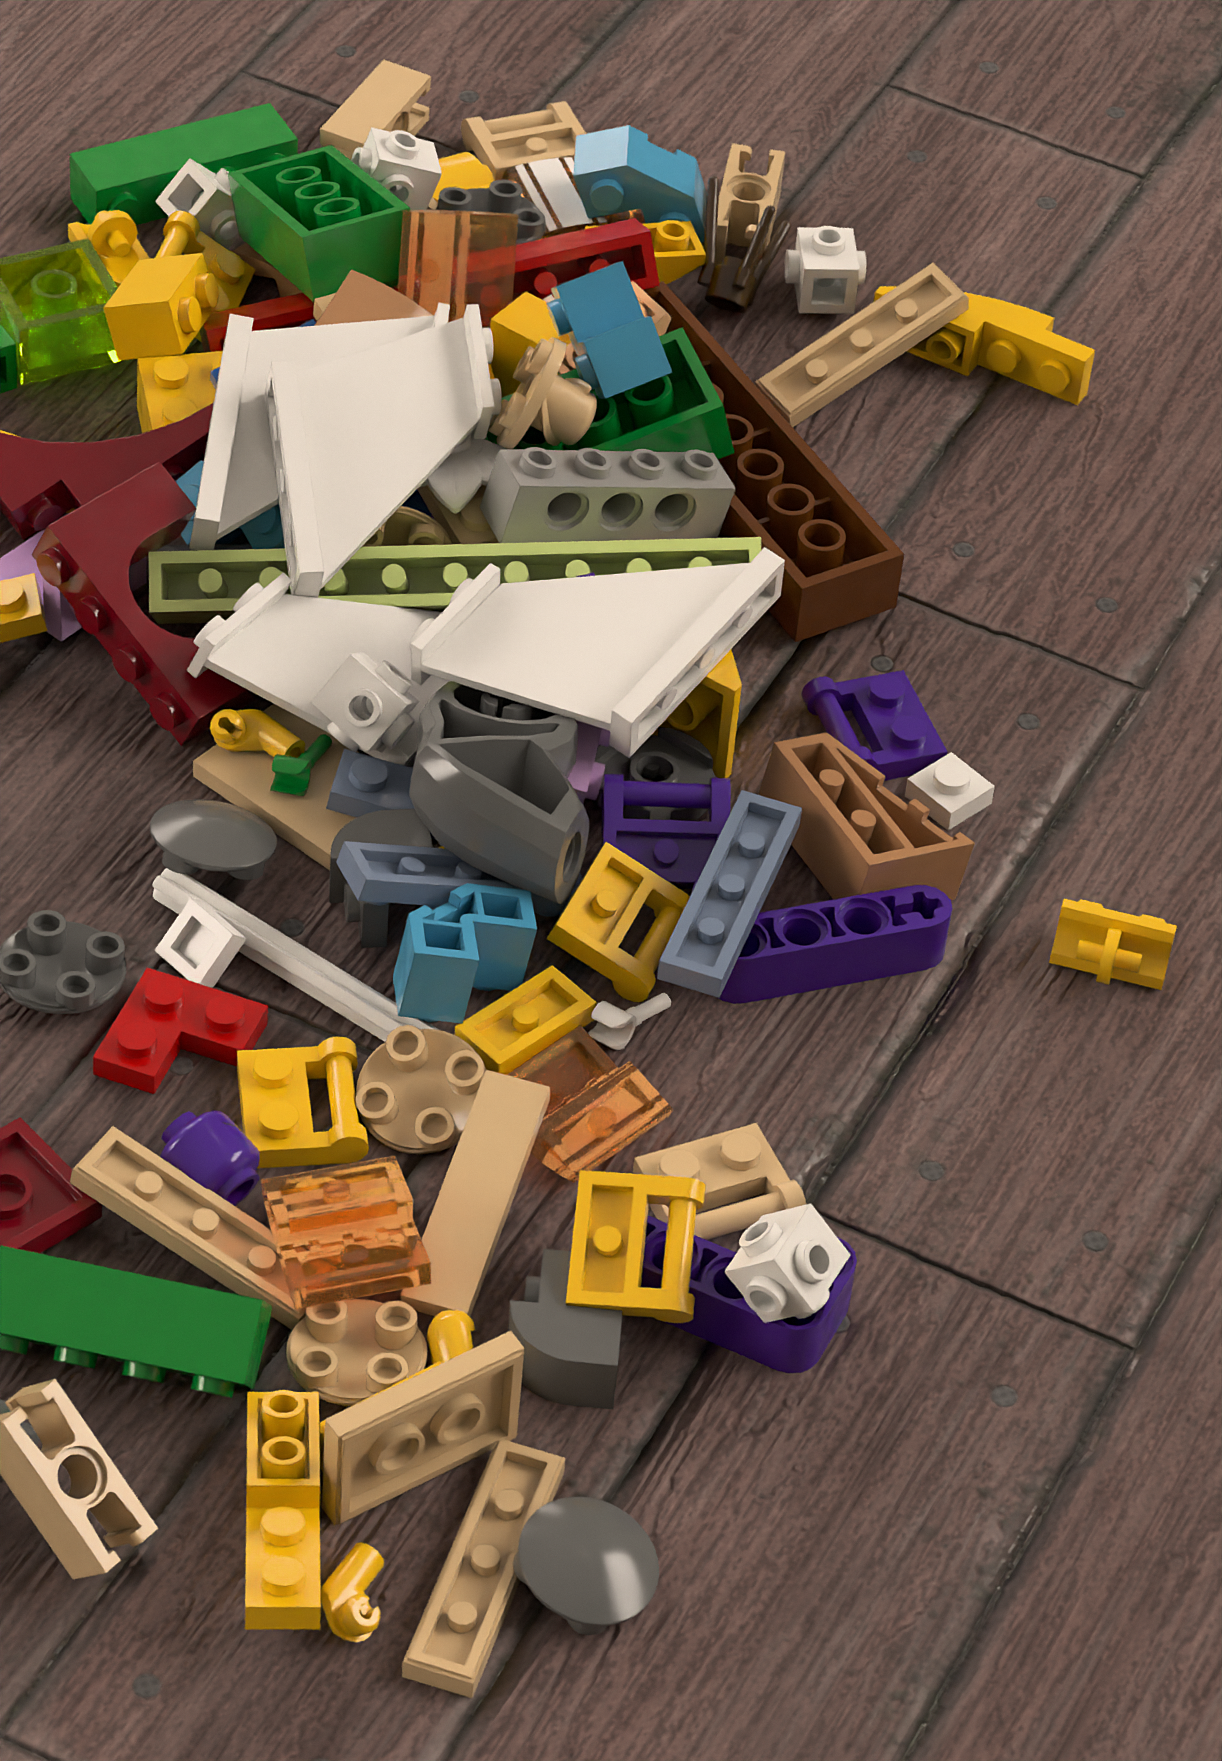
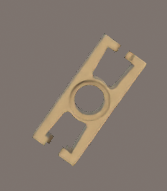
(380, 102)
(745, 199)
(93, 1477)

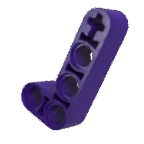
(841, 943)
(727, 1319)

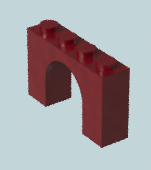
(89, 563)

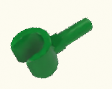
(294, 773)

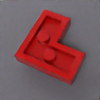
(172, 1016)

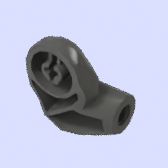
(499, 790)

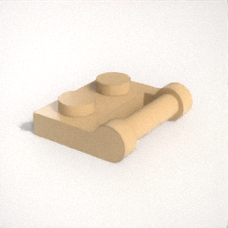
(522, 137)
(732, 1168)

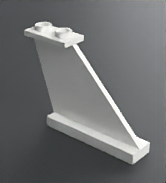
(367, 433)
(238, 458)
(295, 643)
(599, 645)

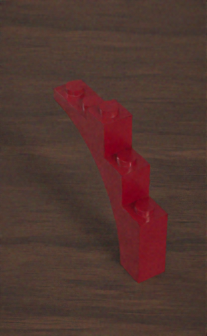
(52, 477)

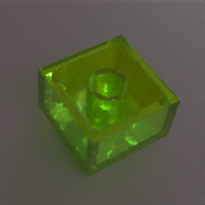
(56, 310)

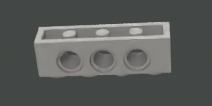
(605, 495)

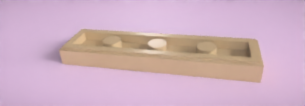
(863, 344)
(478, 1191)
(186, 1219)
(479, 1570)

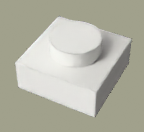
(950, 790)
(200, 943)

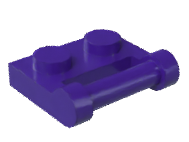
(888, 716)
(666, 847)

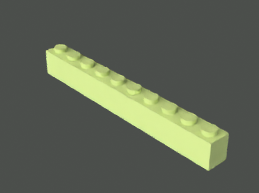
(422, 577)

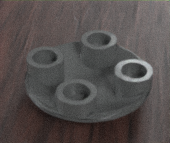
(500, 197)
(212, 838)
(61, 965)
(587, 1562)

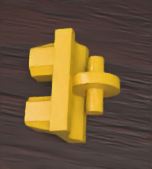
(115, 241)
(1112, 944)

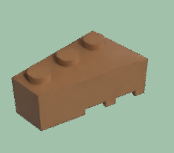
(854, 828)

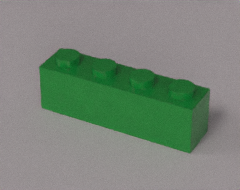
(138, 169)
(132, 1320)

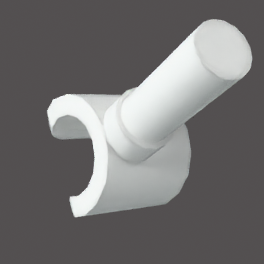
(617, 1026)

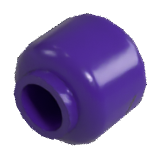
(213, 1154)

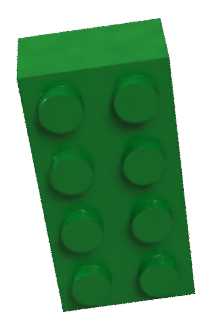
(319, 220)
(661, 415)

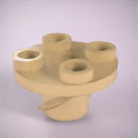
(545, 400)

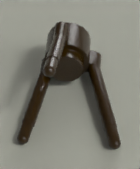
(735, 280)

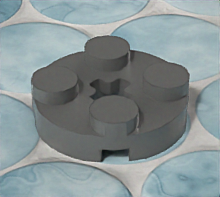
(669, 754)

